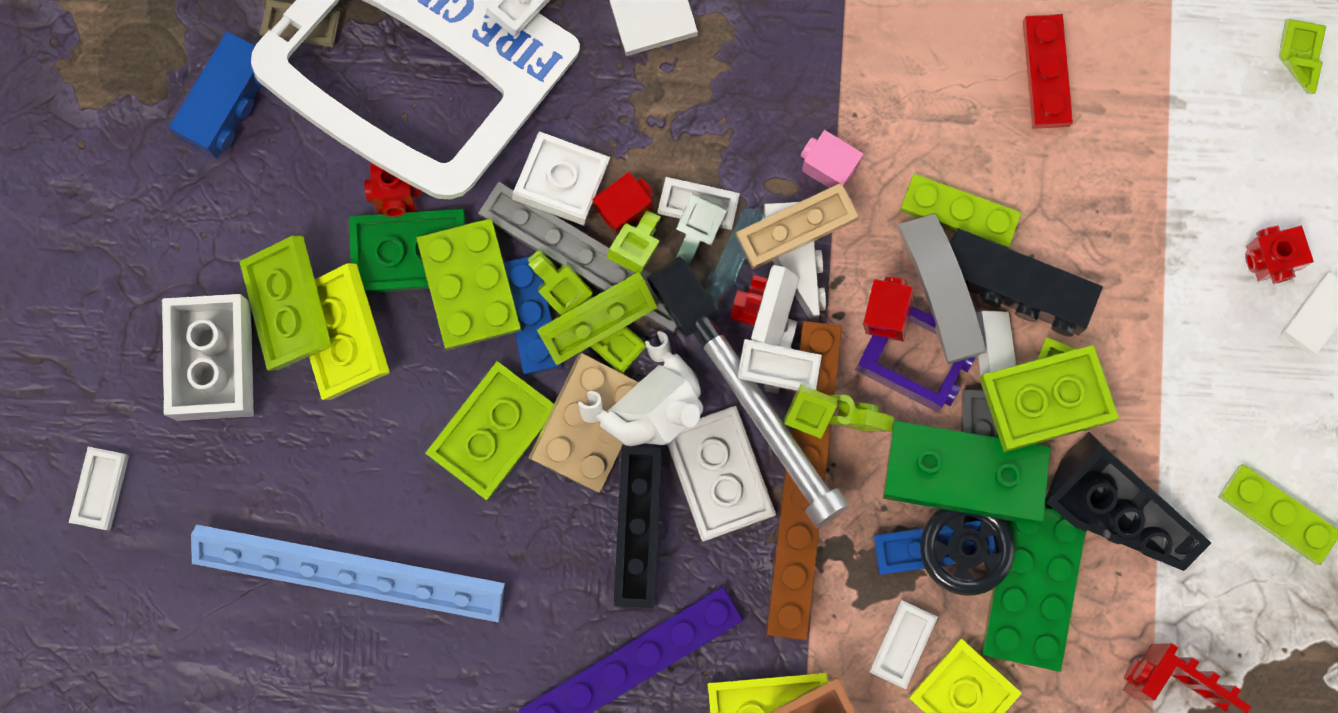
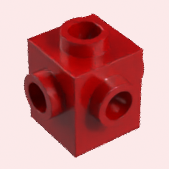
(390, 193)
(1278, 254)

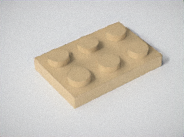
(569, 443)

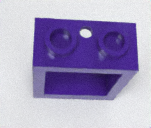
(948, 390)

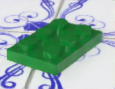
(389, 249)

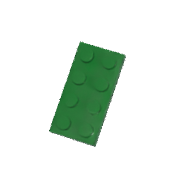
(1035, 600)

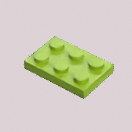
(468, 284)
(285, 303)
(1048, 398)
(491, 431)

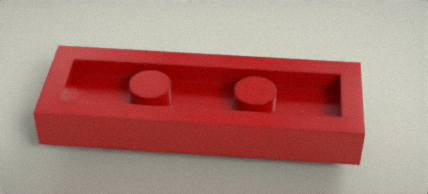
(1047, 71)

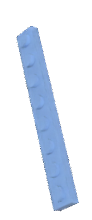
(347, 573)

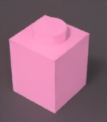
(830, 160)

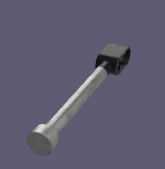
(694, 313)

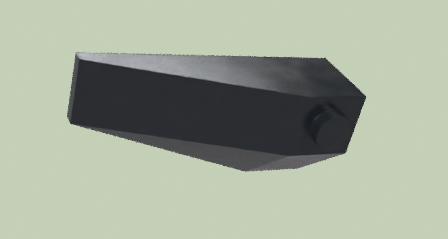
(1109, 499)

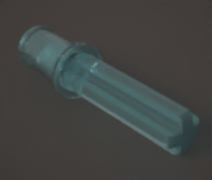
(730, 263)

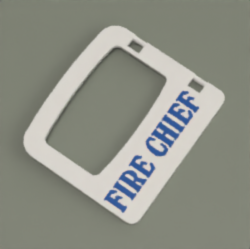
(518, 66)

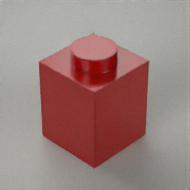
(624, 202)
(889, 308)

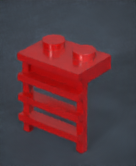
(1151, 674)

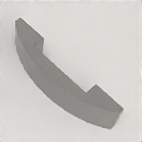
(944, 288)

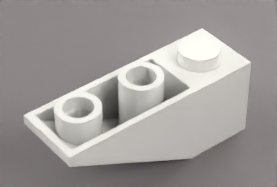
(805, 264)

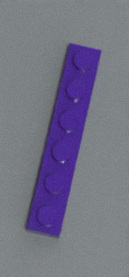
(641, 658)

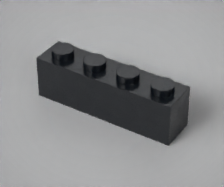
(1025, 284)
(637, 527)

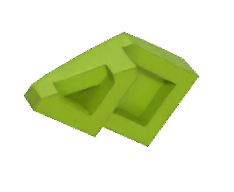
(1301, 52)

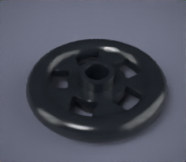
(962, 581)

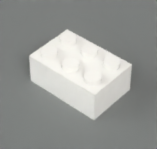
(207, 357)

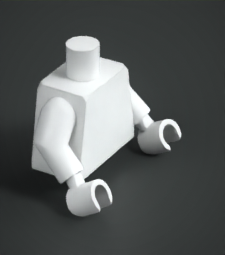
(656, 406)

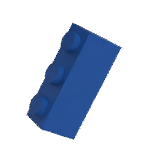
(218, 98)

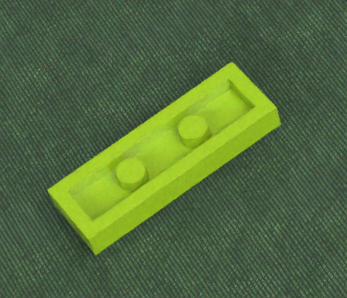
(960, 210)
(597, 318)
(1279, 514)

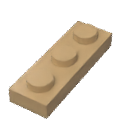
(797, 226)

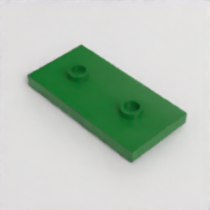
(966, 473)

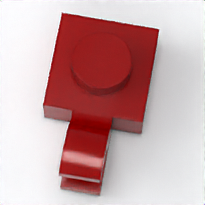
(747, 304)

